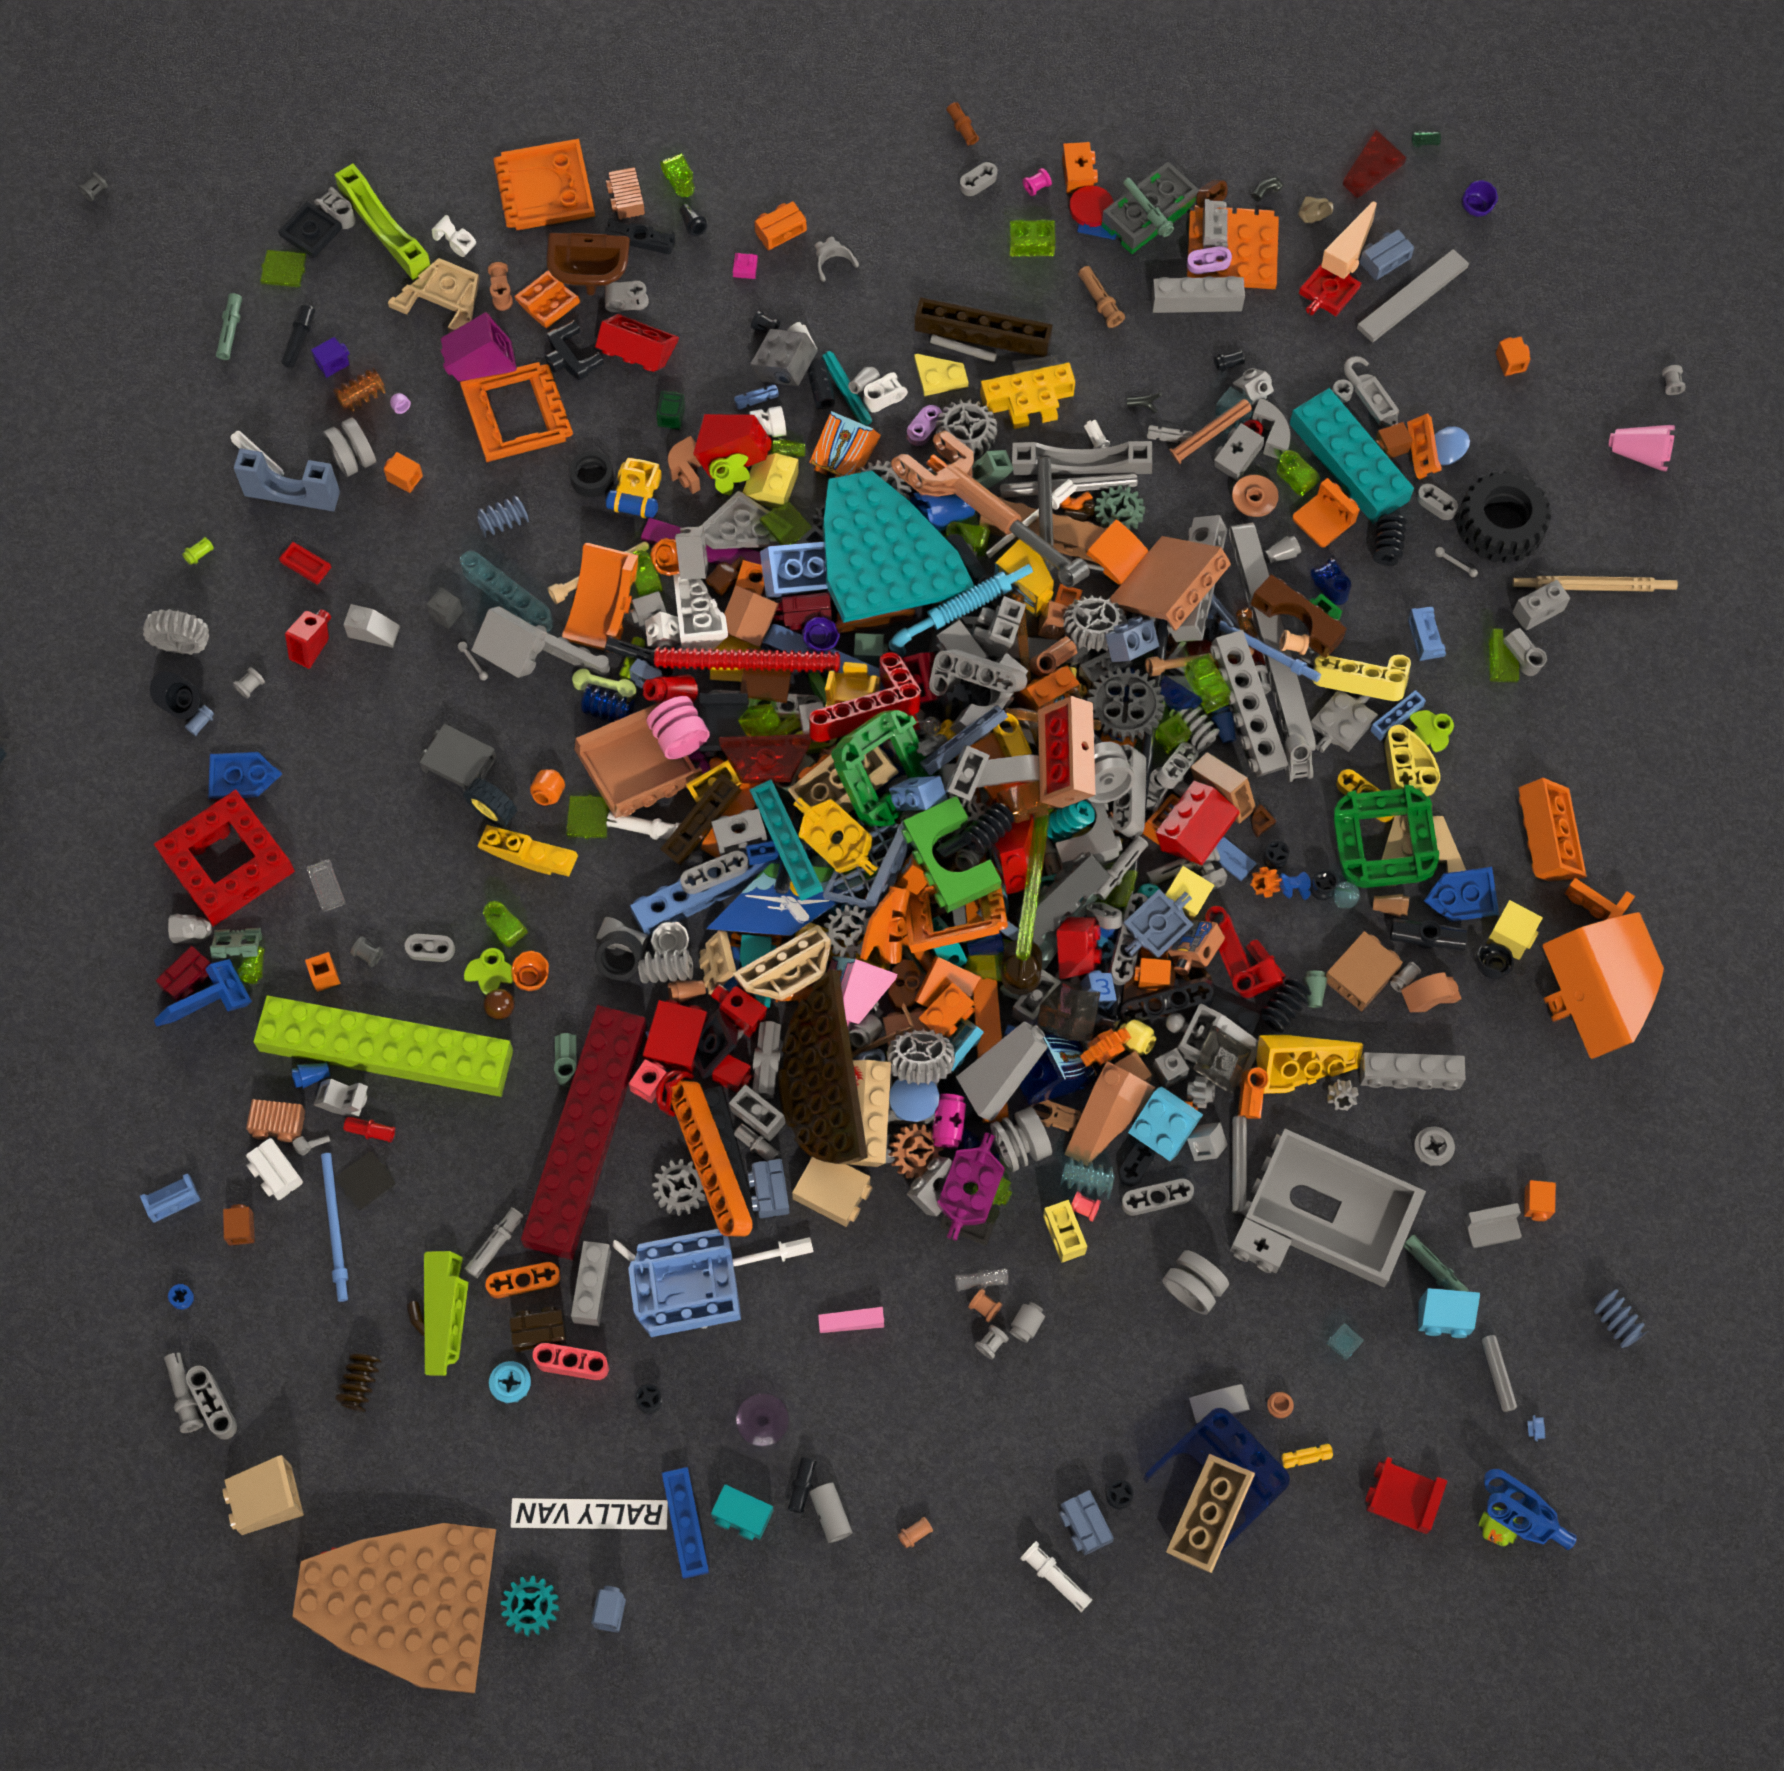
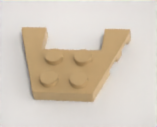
(443, 285)
(1399, 844)

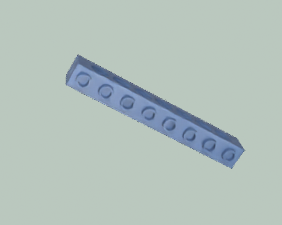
(678, 910)

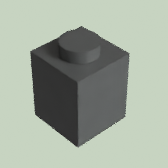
(444, 608)

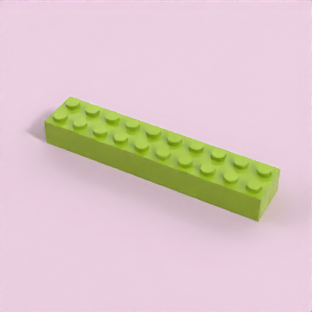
(383, 1046)

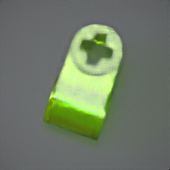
(678, 174)
(1297, 473)
(976, 536)
(647, 578)
(506, 926)

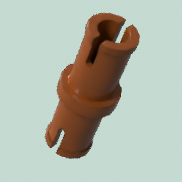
(962, 123)

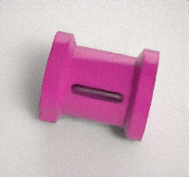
(1037, 182)

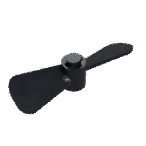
(979, 575)

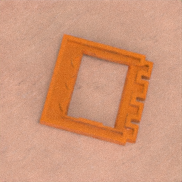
(485, 422)
(920, 923)

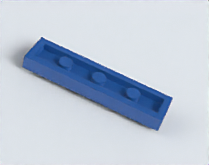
(685, 1523)

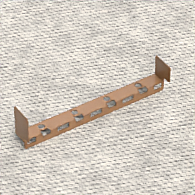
(880, 1041)

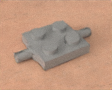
(1343, 721)

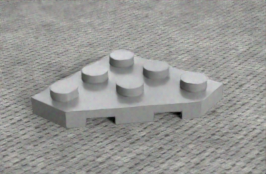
(738, 525)

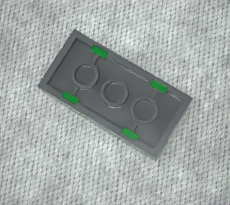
(1164, 190)

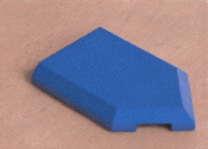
(243, 772)
(1465, 895)

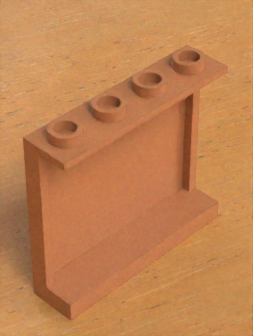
(1171, 580)
(631, 765)

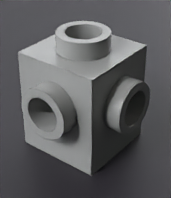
(1254, 384)

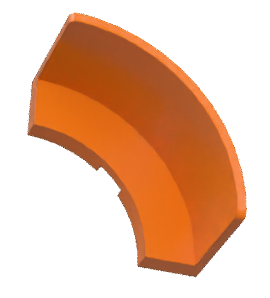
(601, 596)

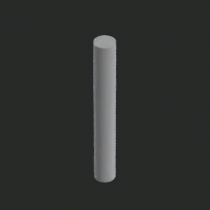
(963, 348)

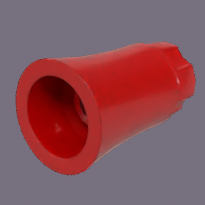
(665, 688)

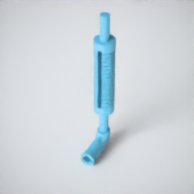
(959, 606)

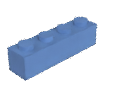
(1398, 714)

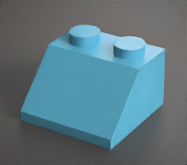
(1448, 1312)

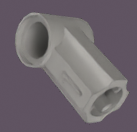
(1524, 650)
(611, 925)

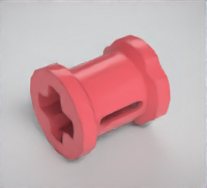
(1085, 1206)

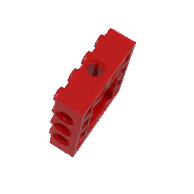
(242, 885)

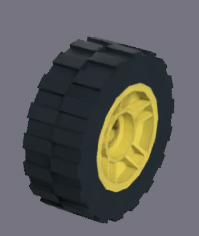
(490, 802)

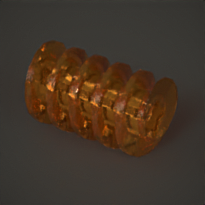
(359, 390)

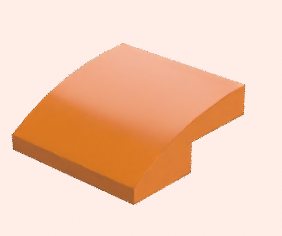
(547, 299)
(1117, 552)

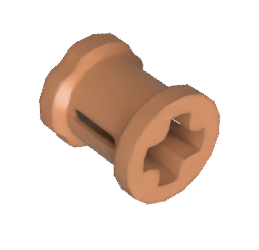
(985, 1305)

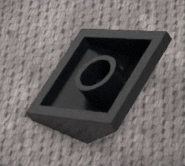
(715, 1043)

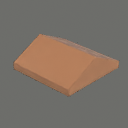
(749, 615)

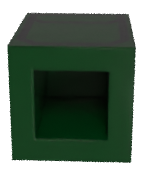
(670, 410)

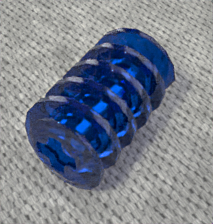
(604, 706)

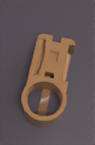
(1059, 1117)

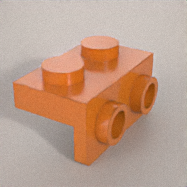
(948, 1011)

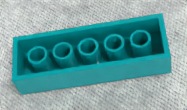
(1351, 455)

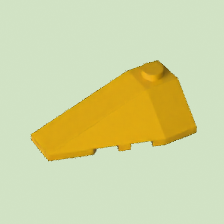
(1303, 1060)

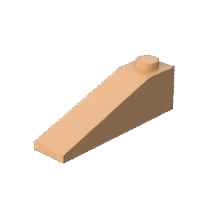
(1345, 250)

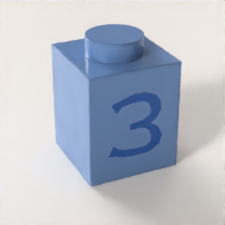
(1103, 983)

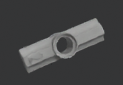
(766, 1059)

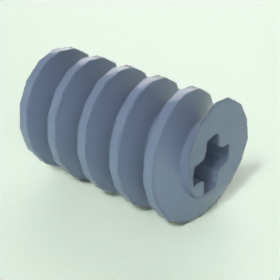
(501, 515)
(1619, 1319)

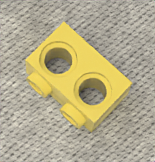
(1064, 1231)

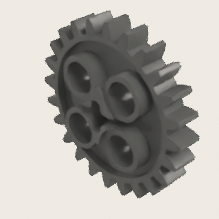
(1148, 706)

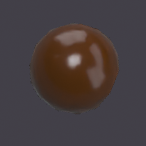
(499, 1004)

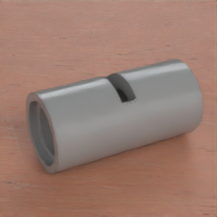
(831, 1512)

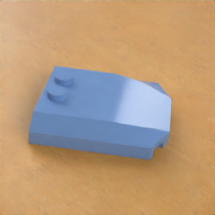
(684, 1283)

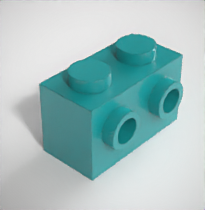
(741, 1513)

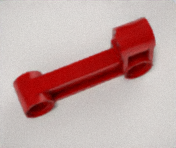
(1263, 975)

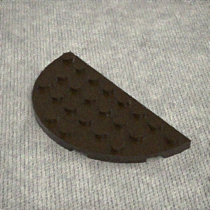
(819, 1078)

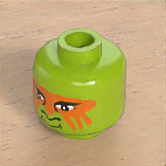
(1495, 1531)

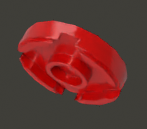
(1088, 205)

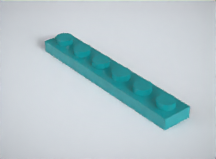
(786, 840)

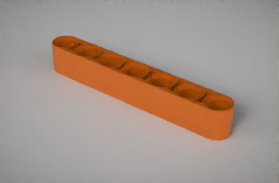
(711, 1159)

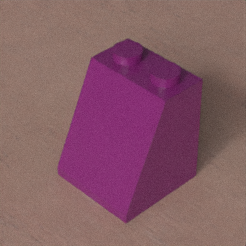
(477, 350)

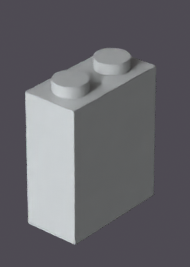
(509, 642)

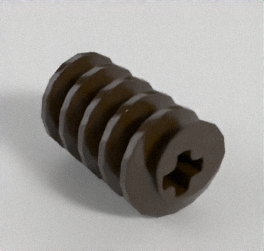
(357, 1381)

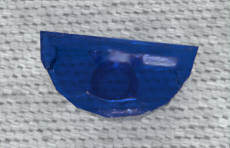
(1177, 696)

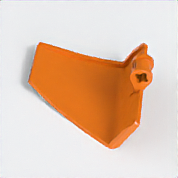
(1605, 980)

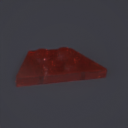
(765, 757)

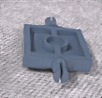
(1158, 924)

